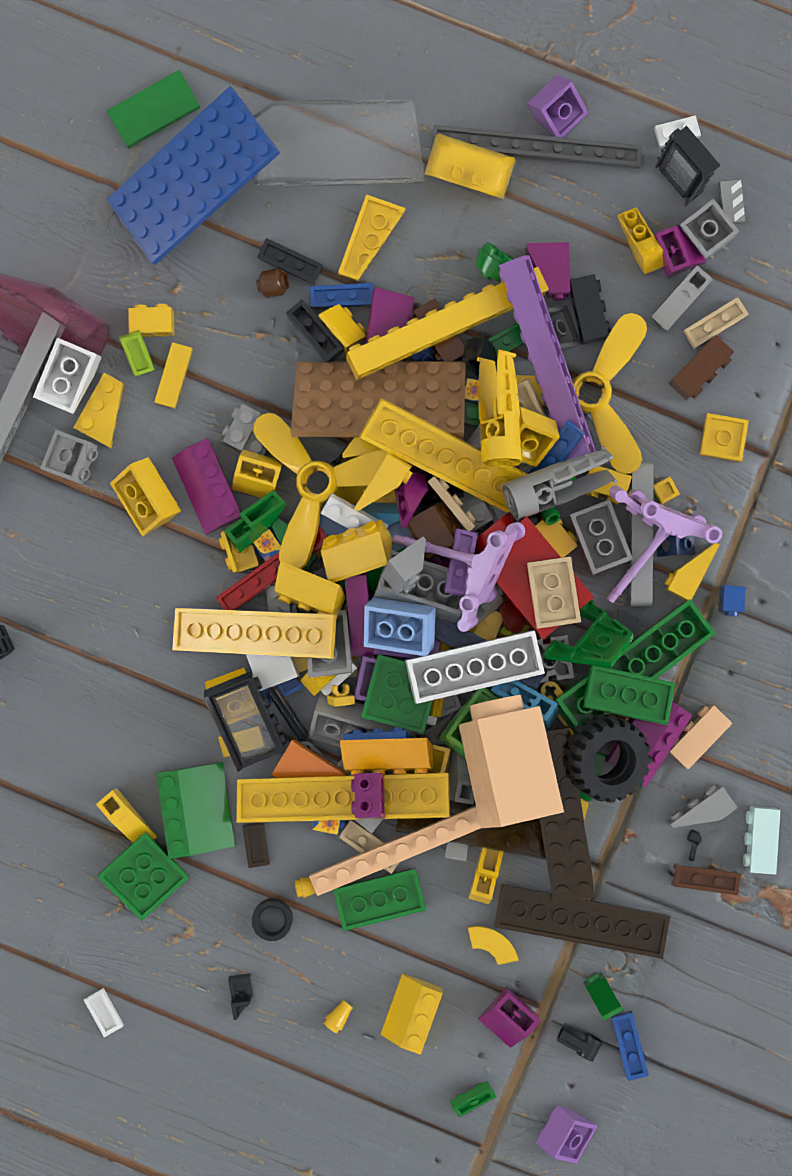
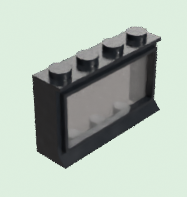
(686, 163)
(245, 720)

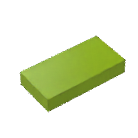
(137, 353)

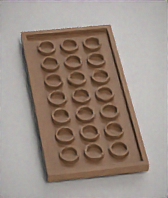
(335, 404)

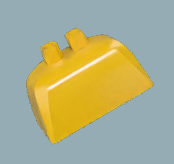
(470, 166)

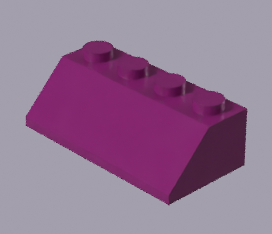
(207, 486)
(659, 737)

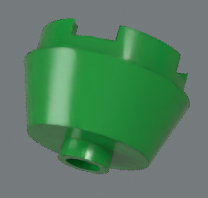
(489, 259)

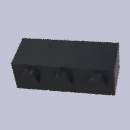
(589, 309)
(315, 332)

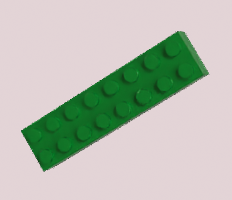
(647, 655)

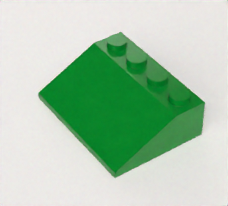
(195, 810)

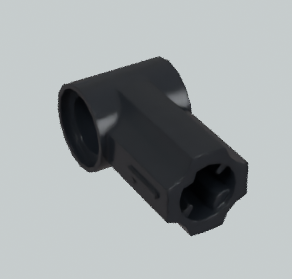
(585, 1044)

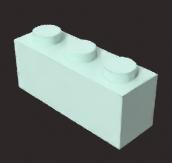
(762, 840)

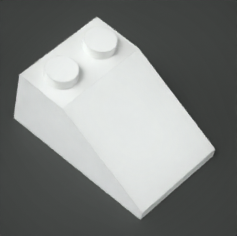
(66, 375)

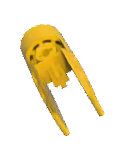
(499, 412)

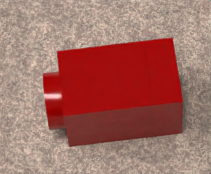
(514, 577)

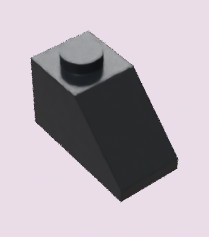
(478, 347)

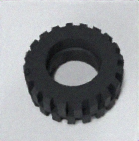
(630, 766)

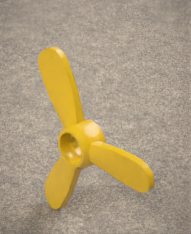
(614, 355)
(289, 450)

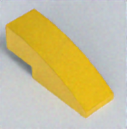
(485, 875)

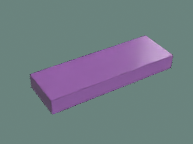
(458, 570)

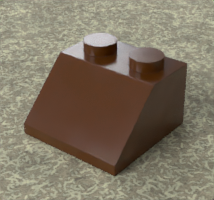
(436, 526)

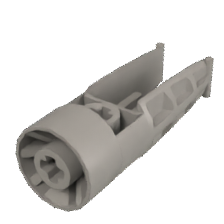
(553, 484)

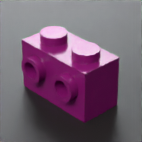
(369, 796)

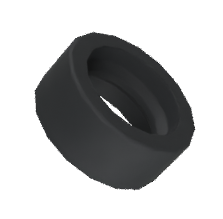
(260, 931)

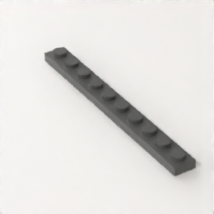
(547, 146)

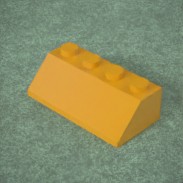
(387, 755)

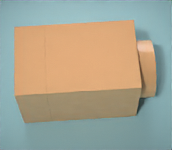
(509, 763)

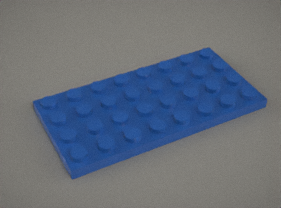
(193, 175)

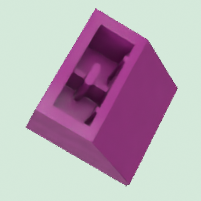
(678, 251)
(509, 1018)

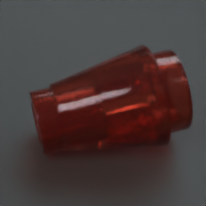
(511, 618)

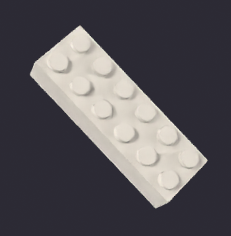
(474, 666)

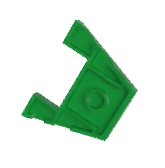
(599, 645)

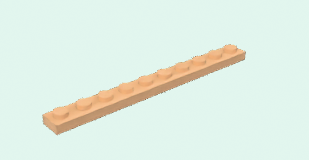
(395, 851)

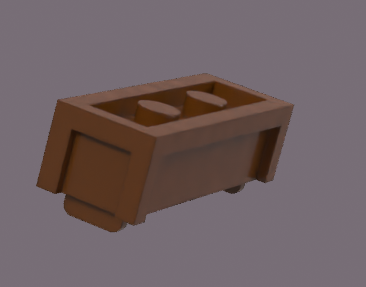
(706, 879)

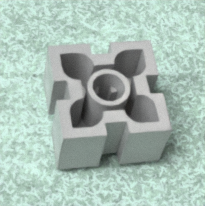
(559, 669)

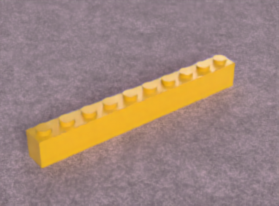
(432, 329)

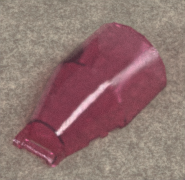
(25, 301)

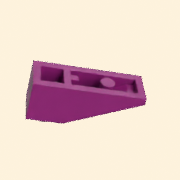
(410, 495)

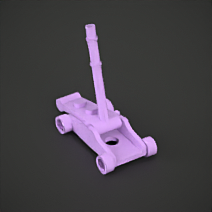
(669, 522)
(483, 569)

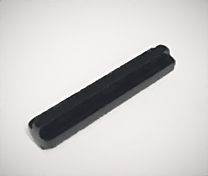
(288, 713)

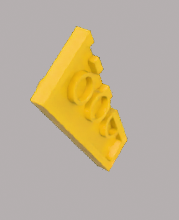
(370, 232)

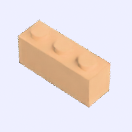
(699, 735)

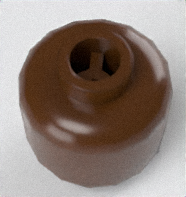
(272, 283)

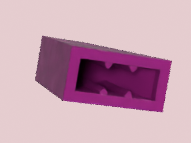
(554, 266)

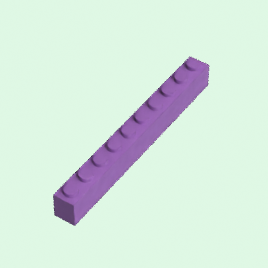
(544, 349)

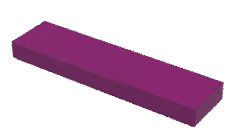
(357, 597)

